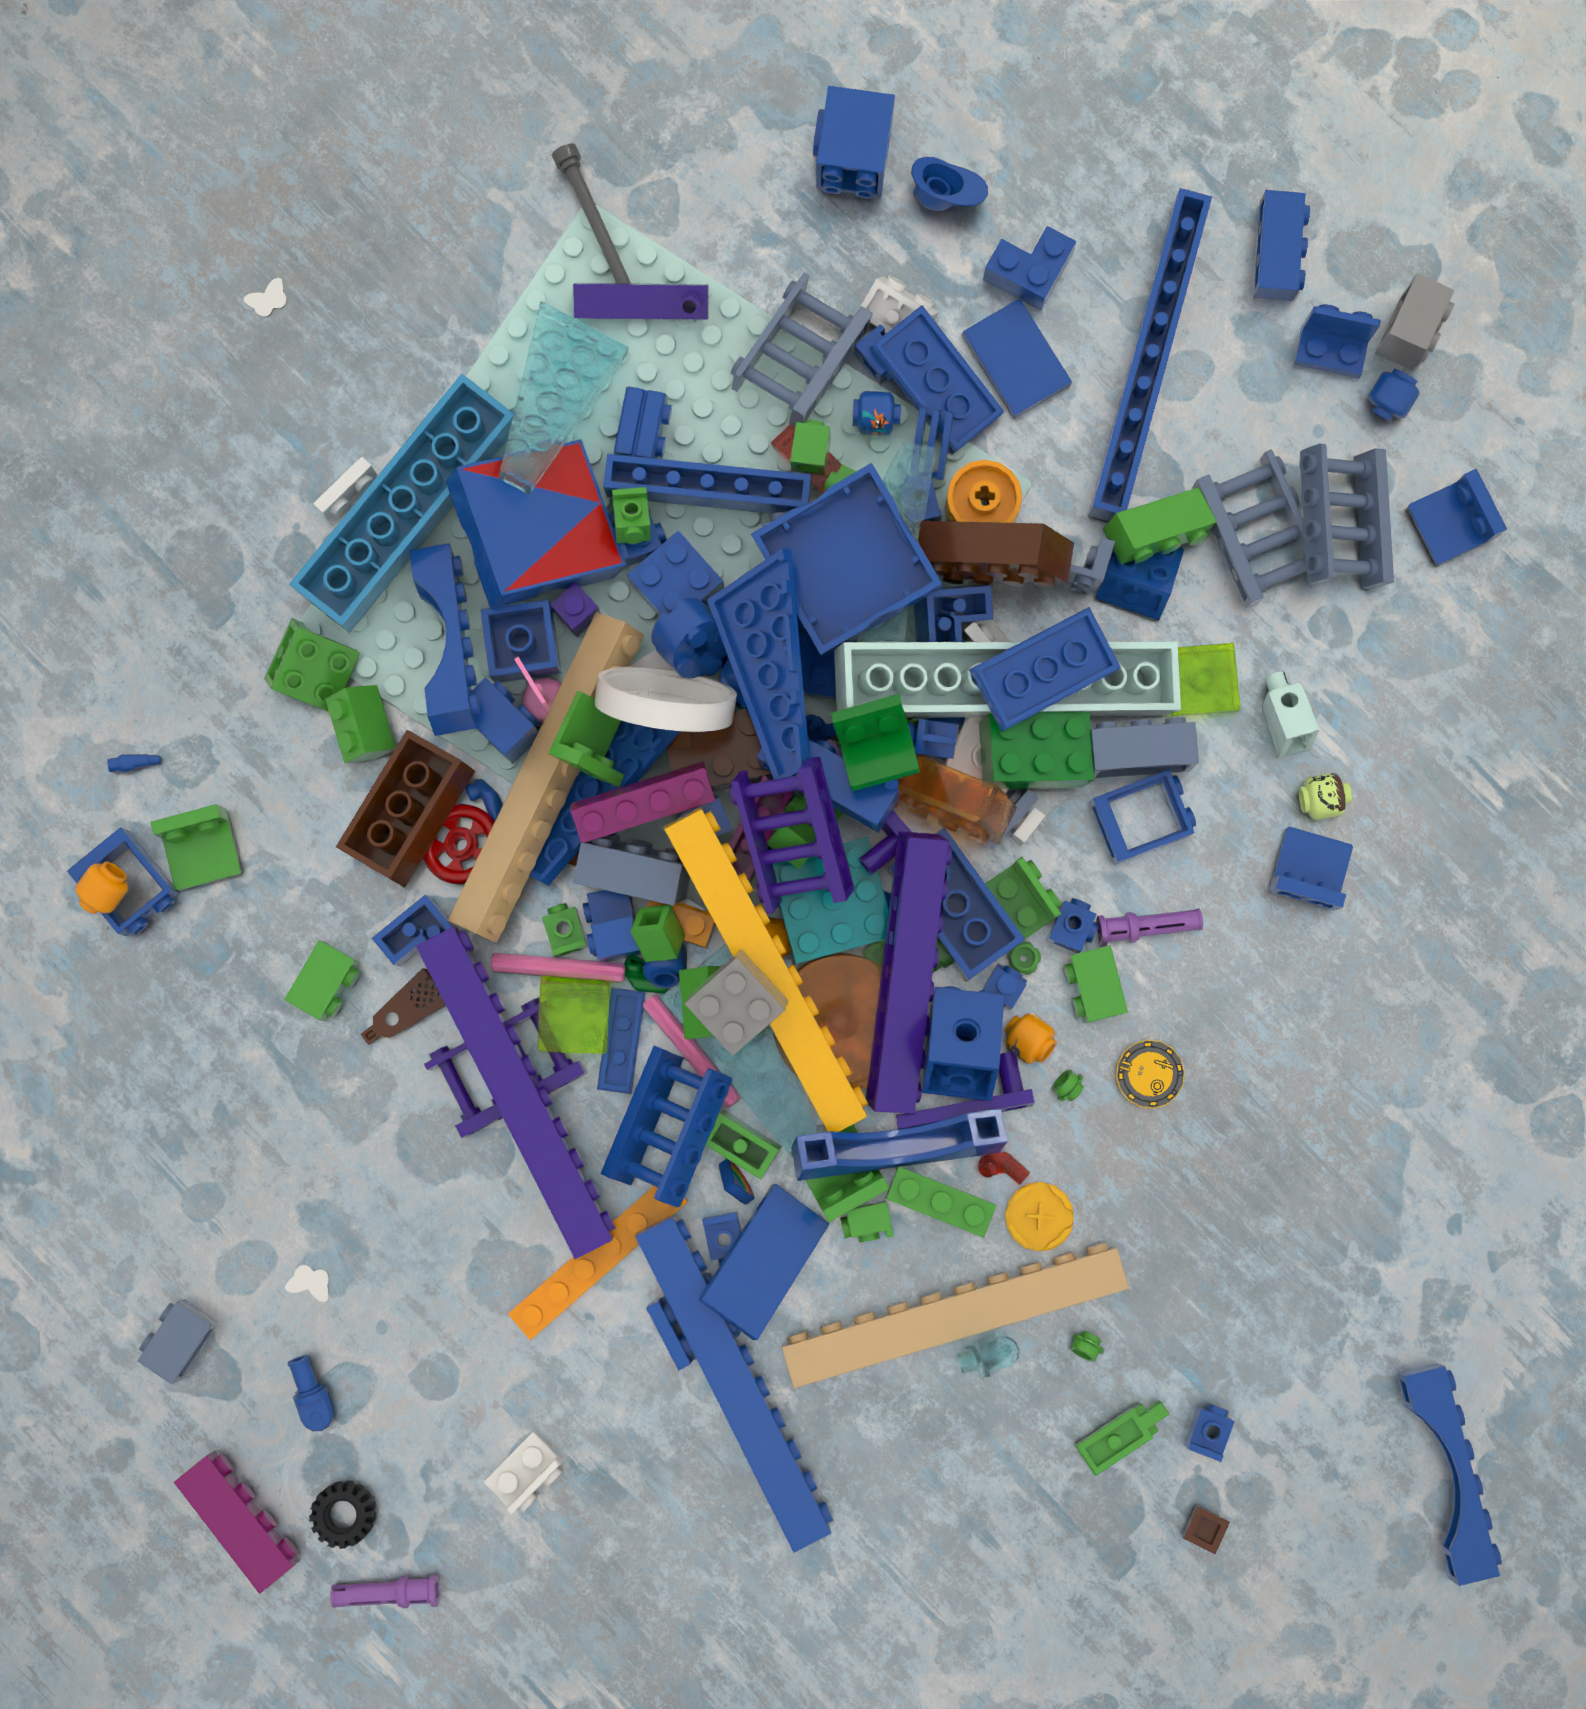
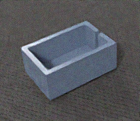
(1144, 748)
(632, 869)

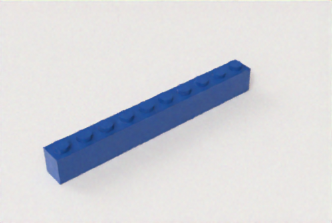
(1150, 354)
(735, 1386)

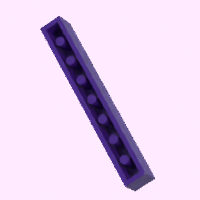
(907, 972)

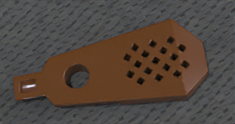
(405, 1008)

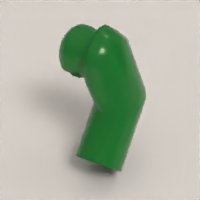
(635, 976)

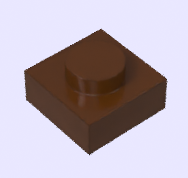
(1205, 1529)

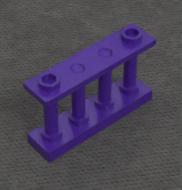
(818, 813)
(472, 1117)

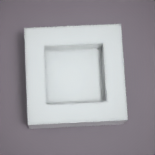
(1027, 825)

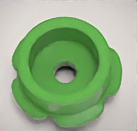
(1032, 954)
(1068, 1085)
(1086, 1346)

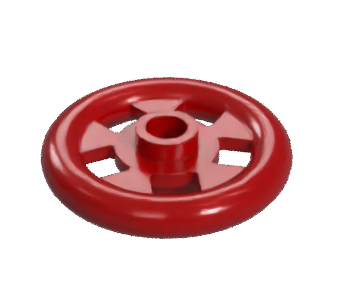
(454, 872)

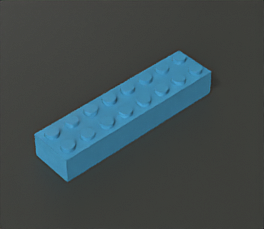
(402, 504)

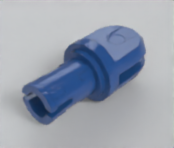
(311, 1397)

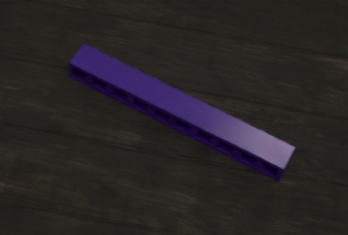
(516, 1092)

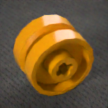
(988, 482)

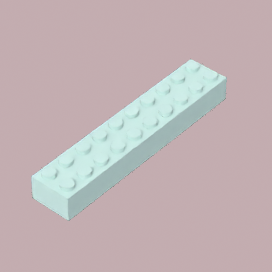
(938, 683)

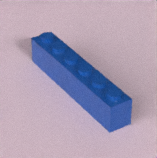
(708, 484)

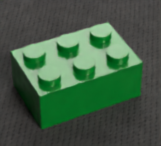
(1038, 751)

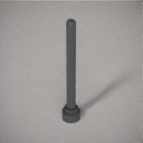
(568, 160)

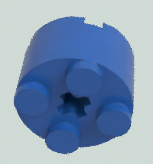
(689, 639)

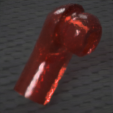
(1000, 1164)

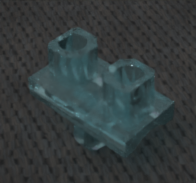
(989, 1355)

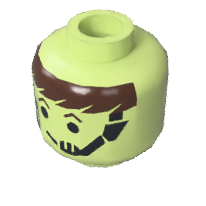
(1324, 796)

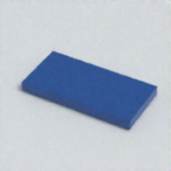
(936, 376)
(1045, 669)
(764, 1262)

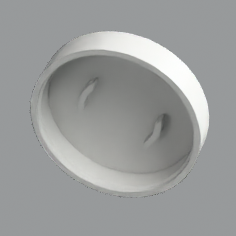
(665, 699)

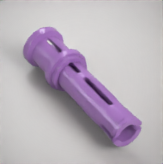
(1132, 926)
(402, 1592)

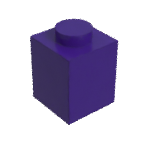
(575, 609)

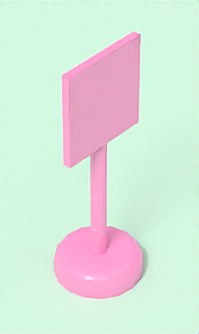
(538, 694)

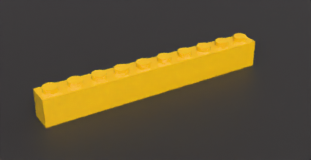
(744, 928)

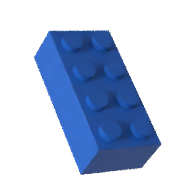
(974, 922)

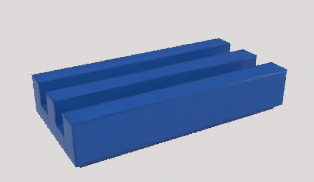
(935, 413)

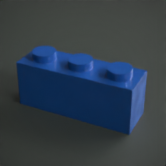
(1280, 245)

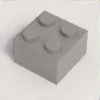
(1416, 322)
(736, 1002)

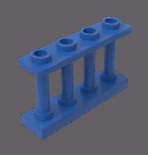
(642, 1117)

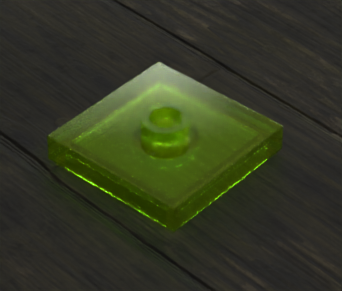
(1208, 679)

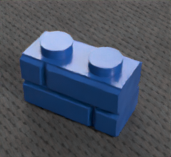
(642, 423)

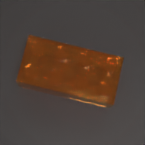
(956, 801)

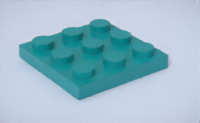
(822, 927)

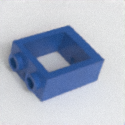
(1110, 830)
(110, 850)

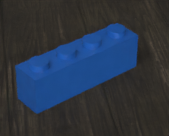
(868, 805)

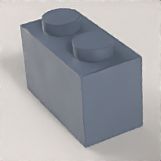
(176, 1341)

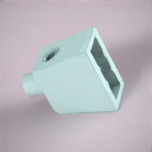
(1289, 716)

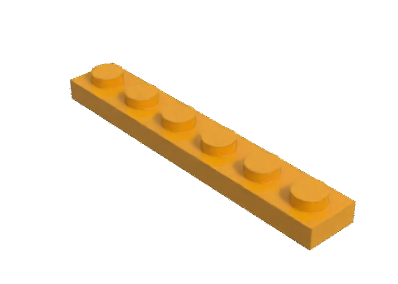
(582, 1273)

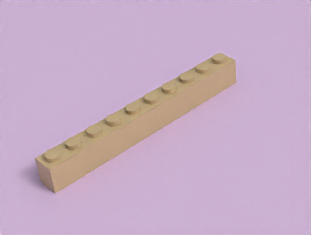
(537, 790)
(954, 1316)

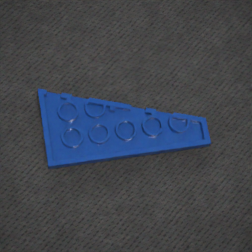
(762, 643)
(634, 752)

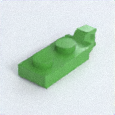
(1121, 1436)

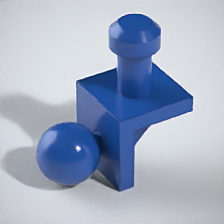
(934, 738)

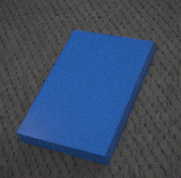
(1016, 358)

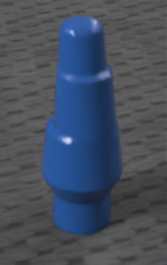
(130, 762)

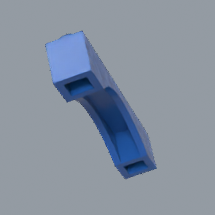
(449, 692)
(849, 1153)
(1467, 1543)

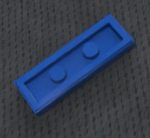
(624, 1031)

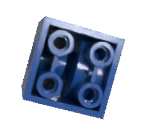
(853, 141)
(963, 1043)

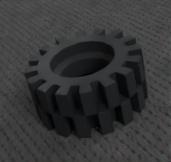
(327, 1529)

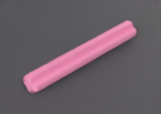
(558, 967)
(688, 1047)

